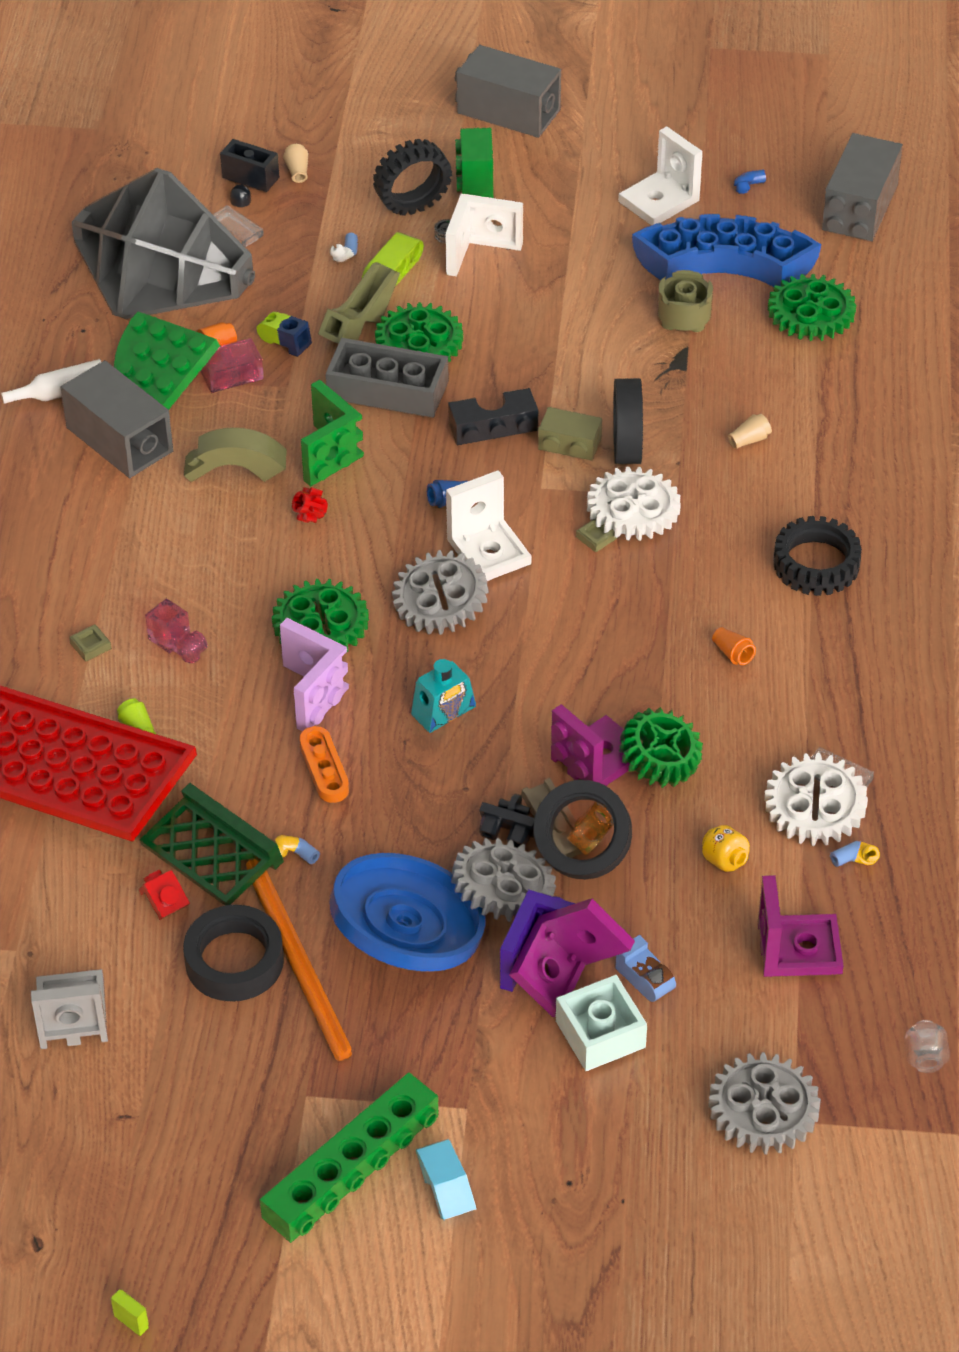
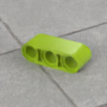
(399, 254)

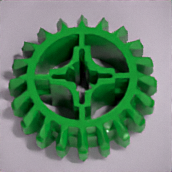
(661, 756)

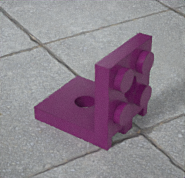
(582, 747)
(783, 934)
(566, 947)

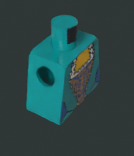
(442, 695)

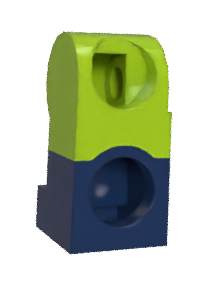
(285, 331)

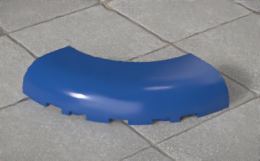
(726, 246)

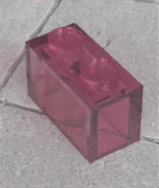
(233, 366)

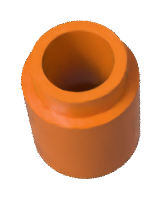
(222, 332)

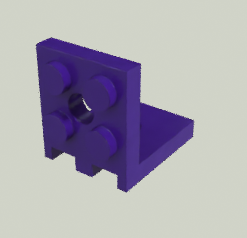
(528, 913)

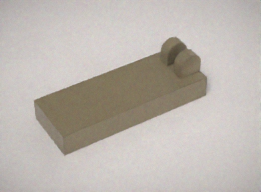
(563, 823)

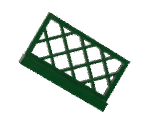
(233, 831)

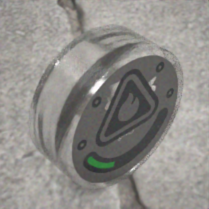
(440, 230)

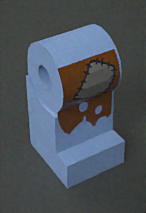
(645, 971)

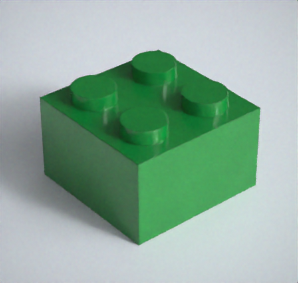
(474, 162)

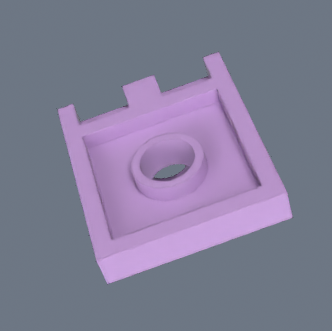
(322, 667)

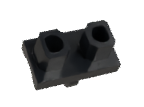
(510, 816)

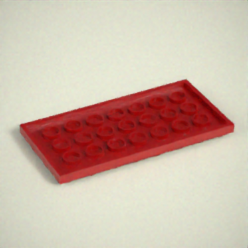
(85, 765)

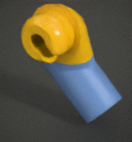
(298, 846)
(856, 852)

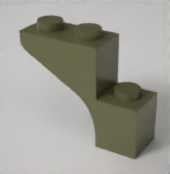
(365, 303)

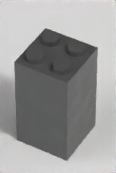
(508, 90)
(862, 187)
(117, 419)

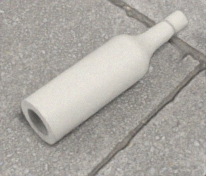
(47, 385)

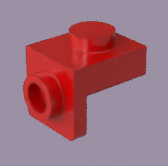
(164, 893)

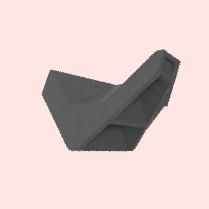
(159, 248)

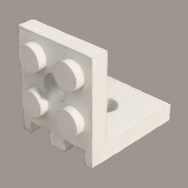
(674, 182)
(473, 225)
(483, 526)

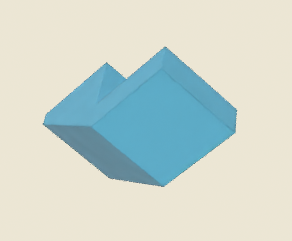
(447, 1178)

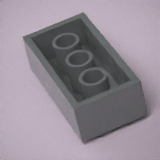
(388, 377)

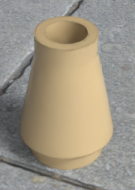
(297, 161)
(751, 431)

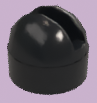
(240, 196)

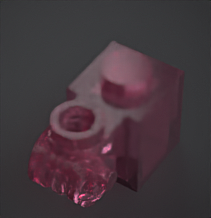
(170, 630)

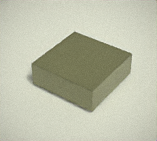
(594, 536)
(90, 642)

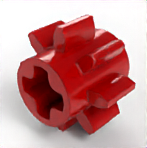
(309, 505)

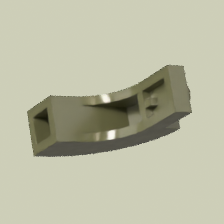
(236, 447)

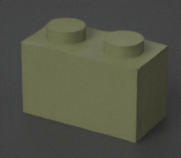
(570, 433)

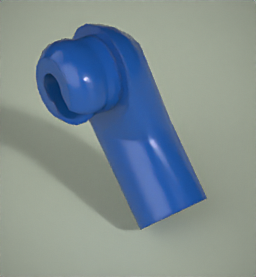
(752, 177)

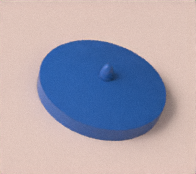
(405, 912)

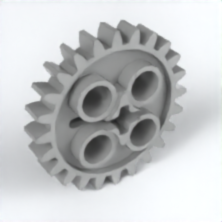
(461, 584)
(500, 876)
(764, 1103)

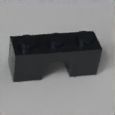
(474, 424)

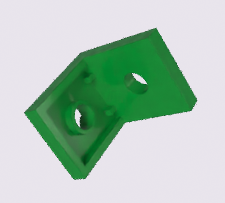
(335, 440)

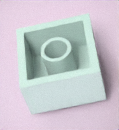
(601, 1022)

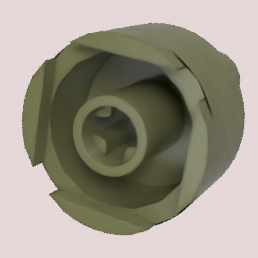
(685, 301)

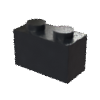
(249, 165)

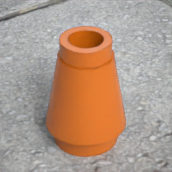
(735, 646)

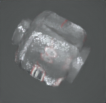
(927, 1046)

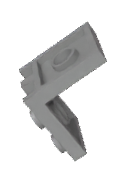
(70, 1007)

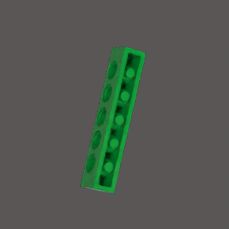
(332, 1161)

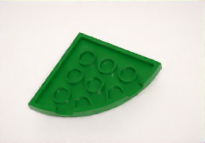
(162, 356)

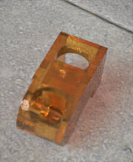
(590, 829)

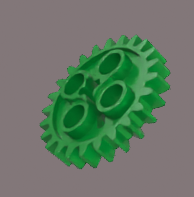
(811, 307)
(421, 330)
(338, 609)

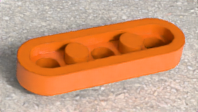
(332, 780)

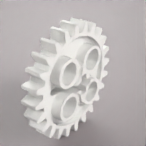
(633, 503)
(846, 800)

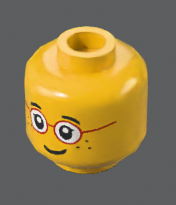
(725, 848)

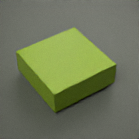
(130, 1312)

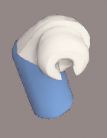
(347, 251)

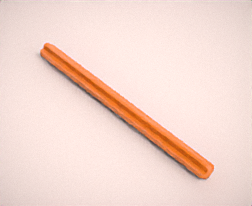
(302, 966)

